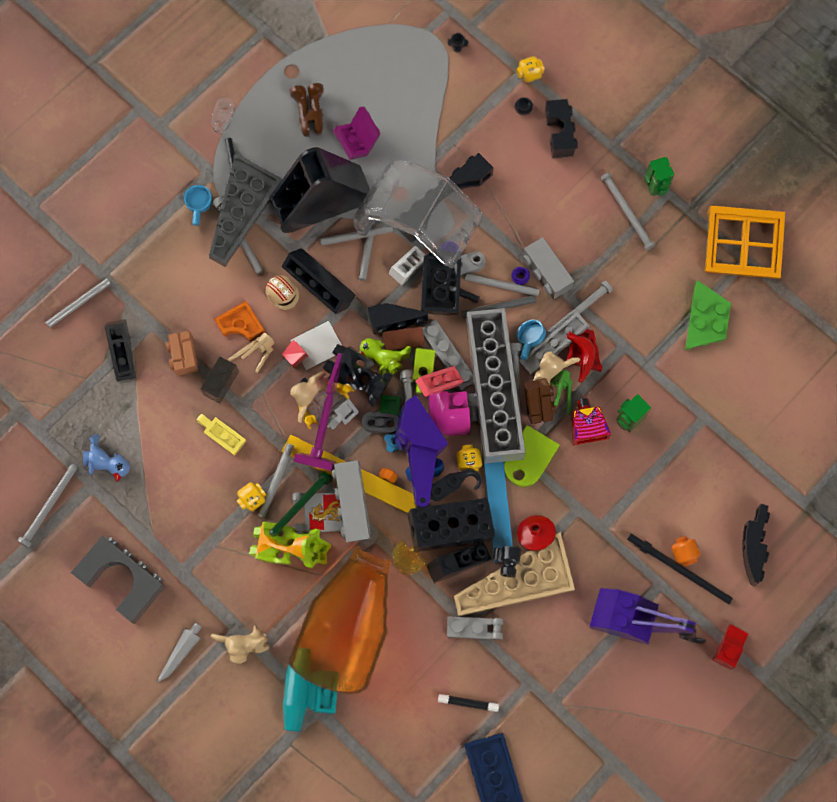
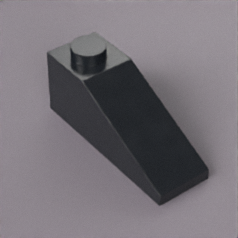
(120, 349)

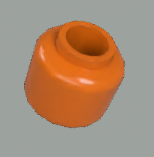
(685, 551)

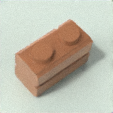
(182, 352)

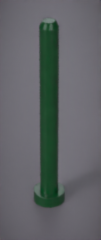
(324, 478)

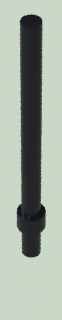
(646, 547)

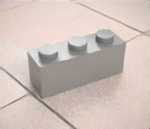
(547, 268)

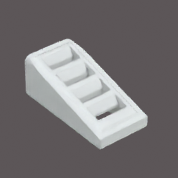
(399, 273)

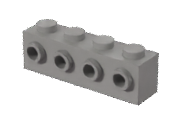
(352, 501)

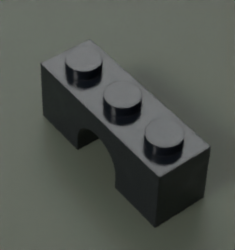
(559, 114)

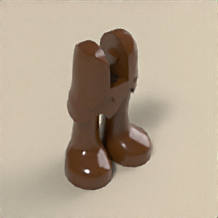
(315, 114)

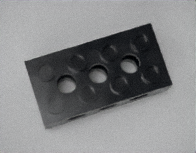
(456, 513)

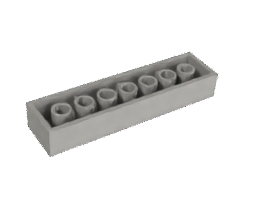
(495, 386)

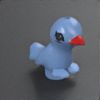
(100, 460)

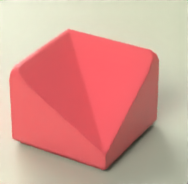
(294, 354)

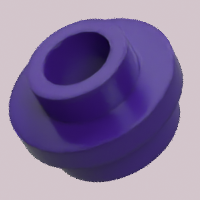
(520, 270)

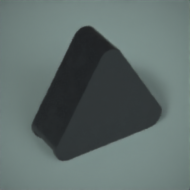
(318, 189)

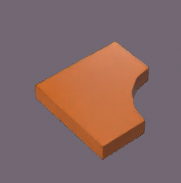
(240, 321)

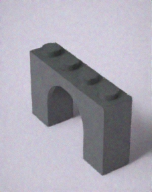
(145, 586)

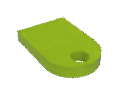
(538, 454)

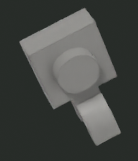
(344, 412)

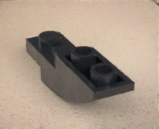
(753, 551)

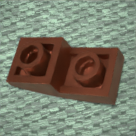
(402, 338)

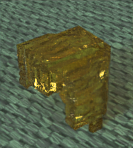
(406, 560)

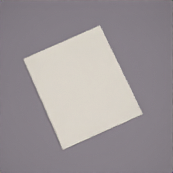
(318, 344)

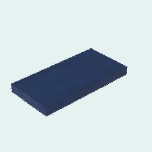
(493, 770)

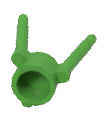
(562, 381)

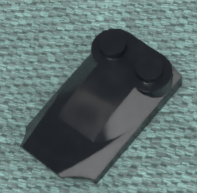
(440, 287)

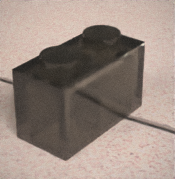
(219, 380)

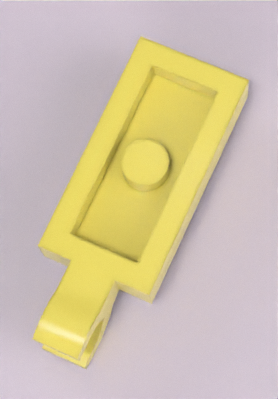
(222, 434)

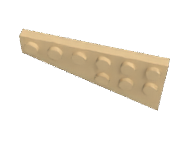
(537, 576)

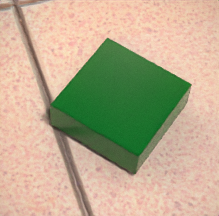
(390, 405)

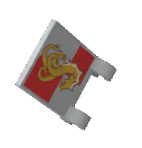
(320, 513)

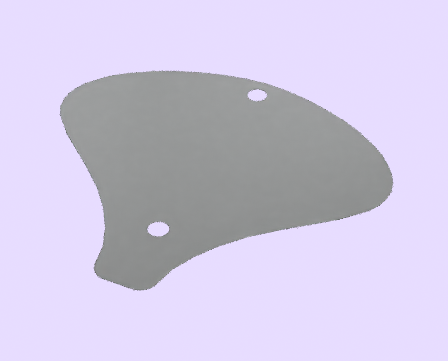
(386, 68)

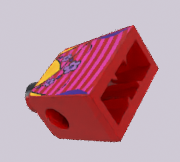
(588, 424)

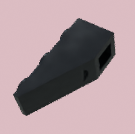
(390, 317)
(458, 562)

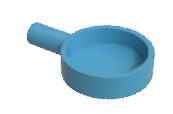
(197, 200)
(530, 335)

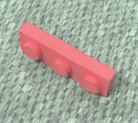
(439, 381)

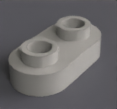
(469, 266)

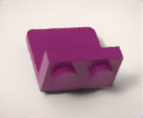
(359, 135)

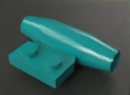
(299, 696)

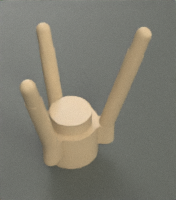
(262, 343)

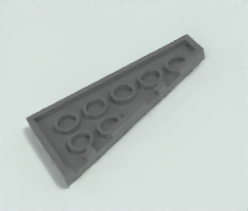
(242, 205)

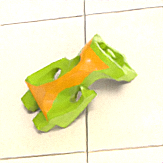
(290, 544)

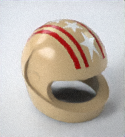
(282, 290)

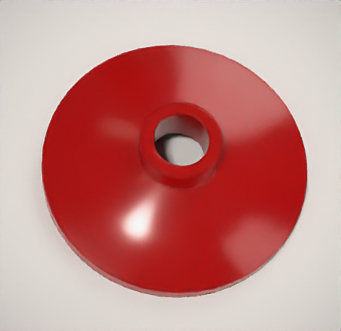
(537, 539)

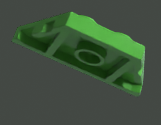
(707, 317)

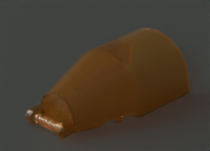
(345, 627)

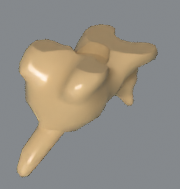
(552, 365)
(305, 392)
(240, 646)

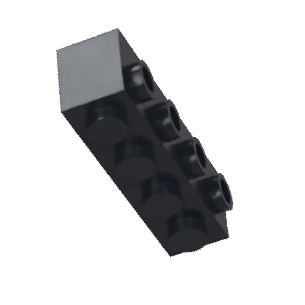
(318, 280)

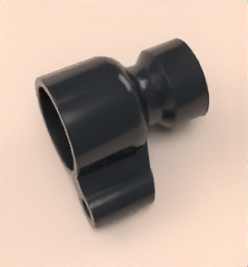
(510, 558)

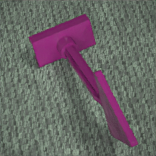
(315, 458)

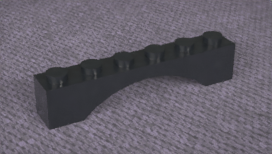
(471, 174)

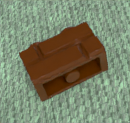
(538, 400)

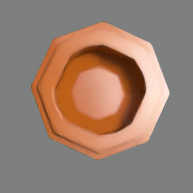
(388, 475)

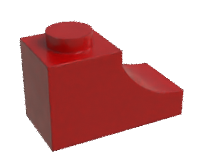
(730, 647)

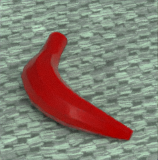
(588, 354)

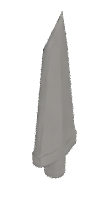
(184, 646)

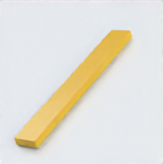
(373, 485)

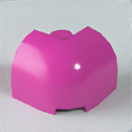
(450, 412)

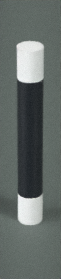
(468, 703)

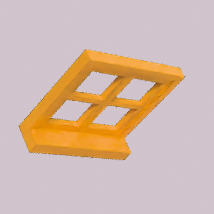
(747, 216)

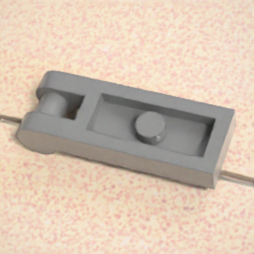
(474, 628)

